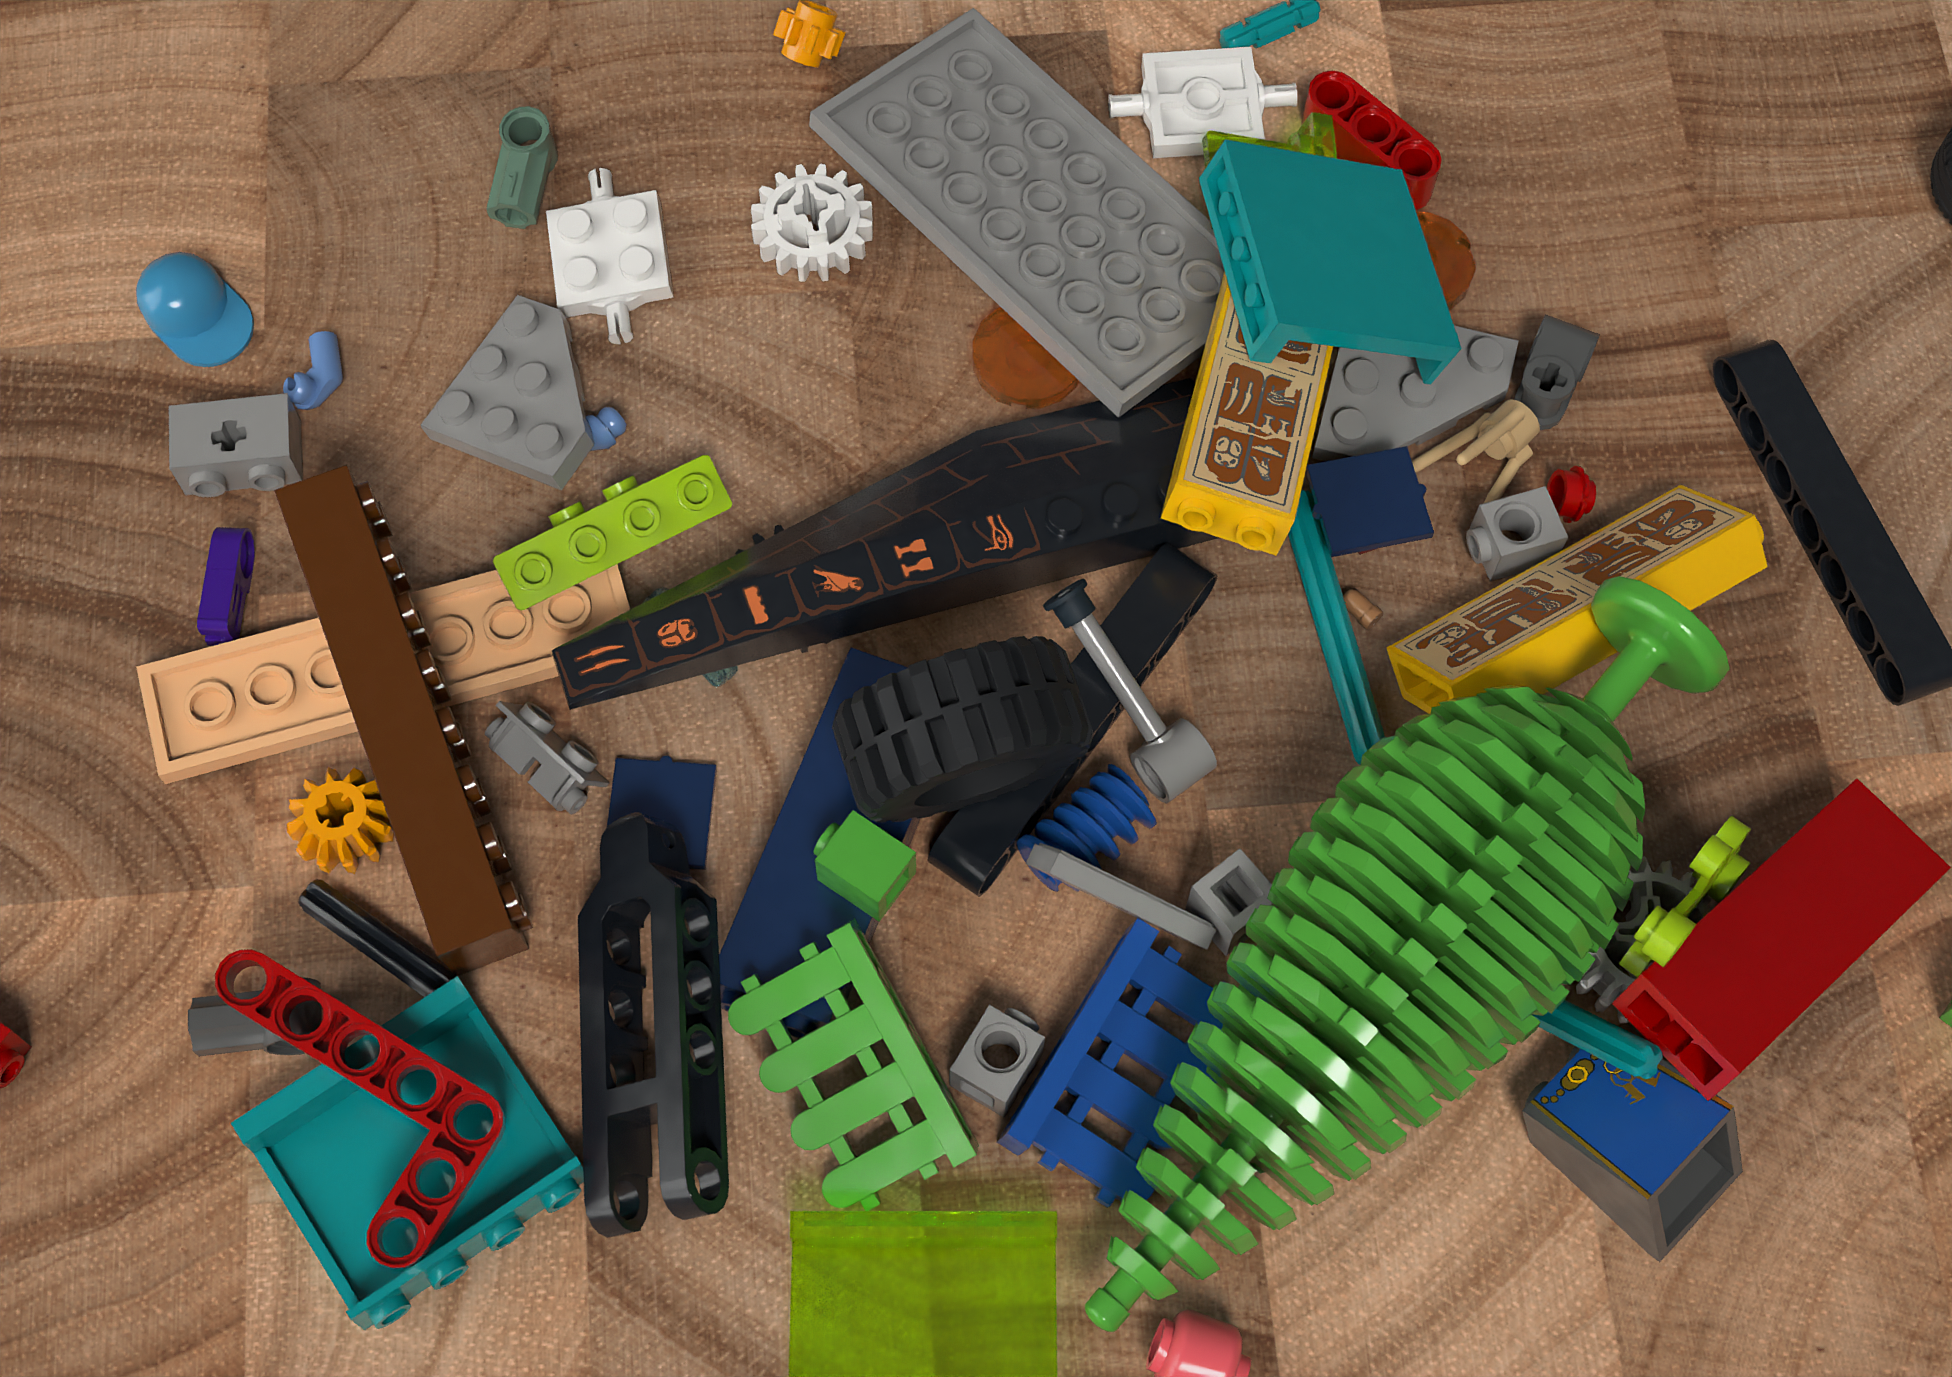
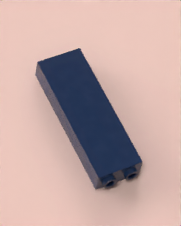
(784, 899)

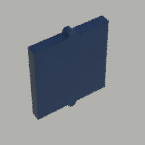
(1369, 501)
(670, 792)

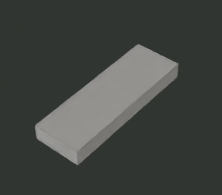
(1121, 895)

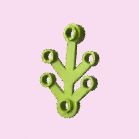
(1717, 872)

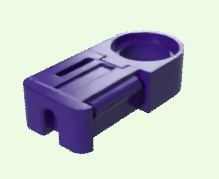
(226, 584)

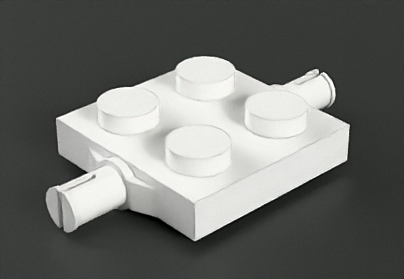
(1200, 92)
(609, 255)

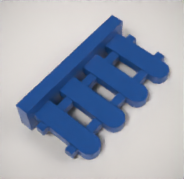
(1095, 1081)

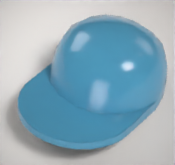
(193, 310)

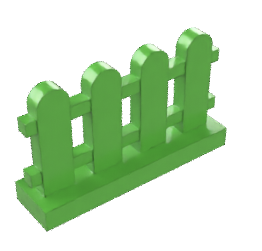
(880, 1091)

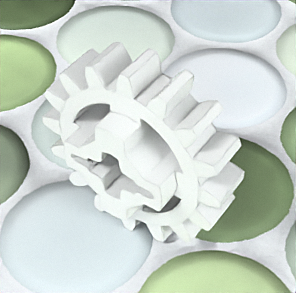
(836, 209)

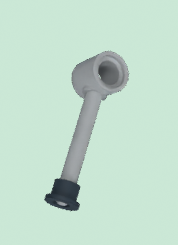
(1171, 755)

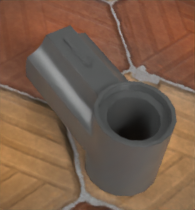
(222, 1030)

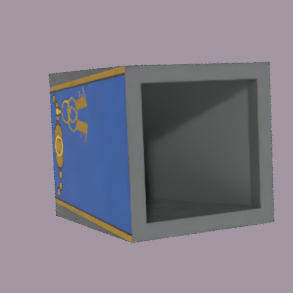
(1636, 1145)

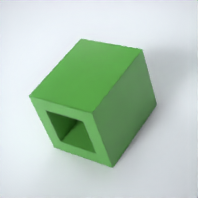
(864, 864)

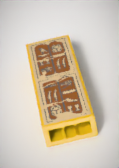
(1246, 437)
(1542, 623)

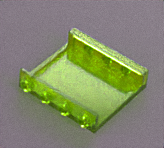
(923, 1294)

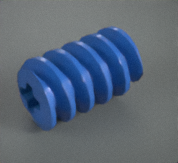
(1092, 821)

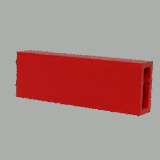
(1781, 939)

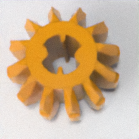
(319, 821)

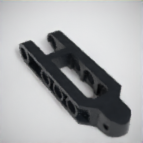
(685, 1095)

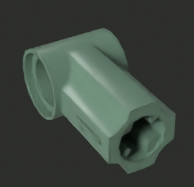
(522, 169)

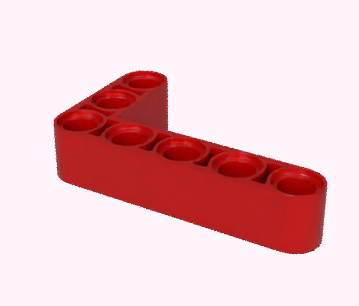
(383, 1080)

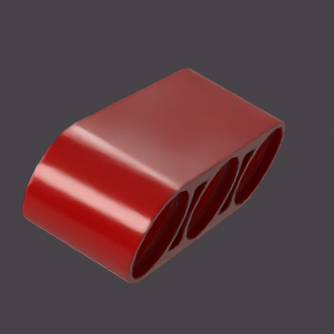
(1363, 117)

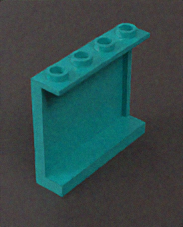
(1325, 256)
(343, 1150)

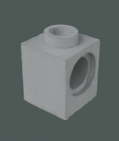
(1527, 514)
(990, 1085)

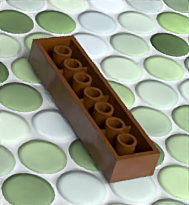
(401, 720)

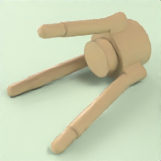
(1499, 435)

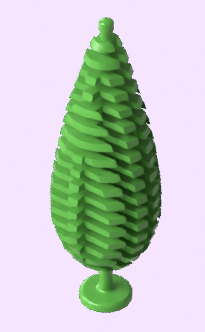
(1409, 942)

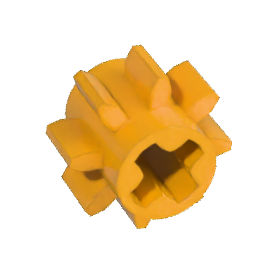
(809, 33)

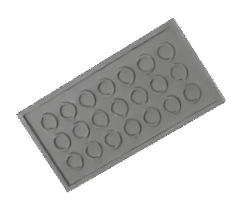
(1035, 206)

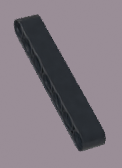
(1834, 522)
(1142, 630)

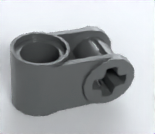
(1554, 369)

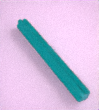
(1334, 629)

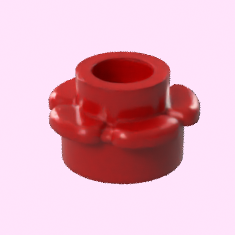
(1572, 493)

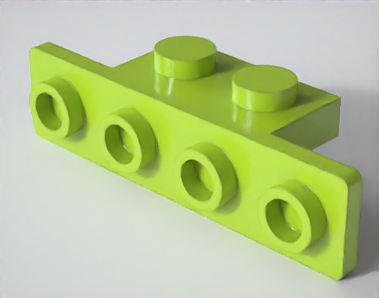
(612, 532)

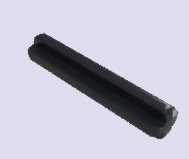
(373, 938)

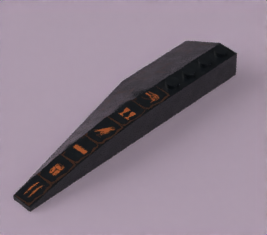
(941, 534)

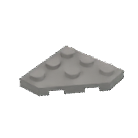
(519, 398)
(1384, 405)

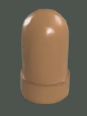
(1362, 608)

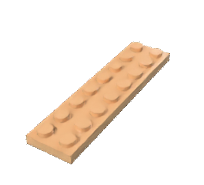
(286, 693)

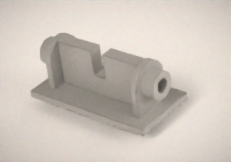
(564, 766)

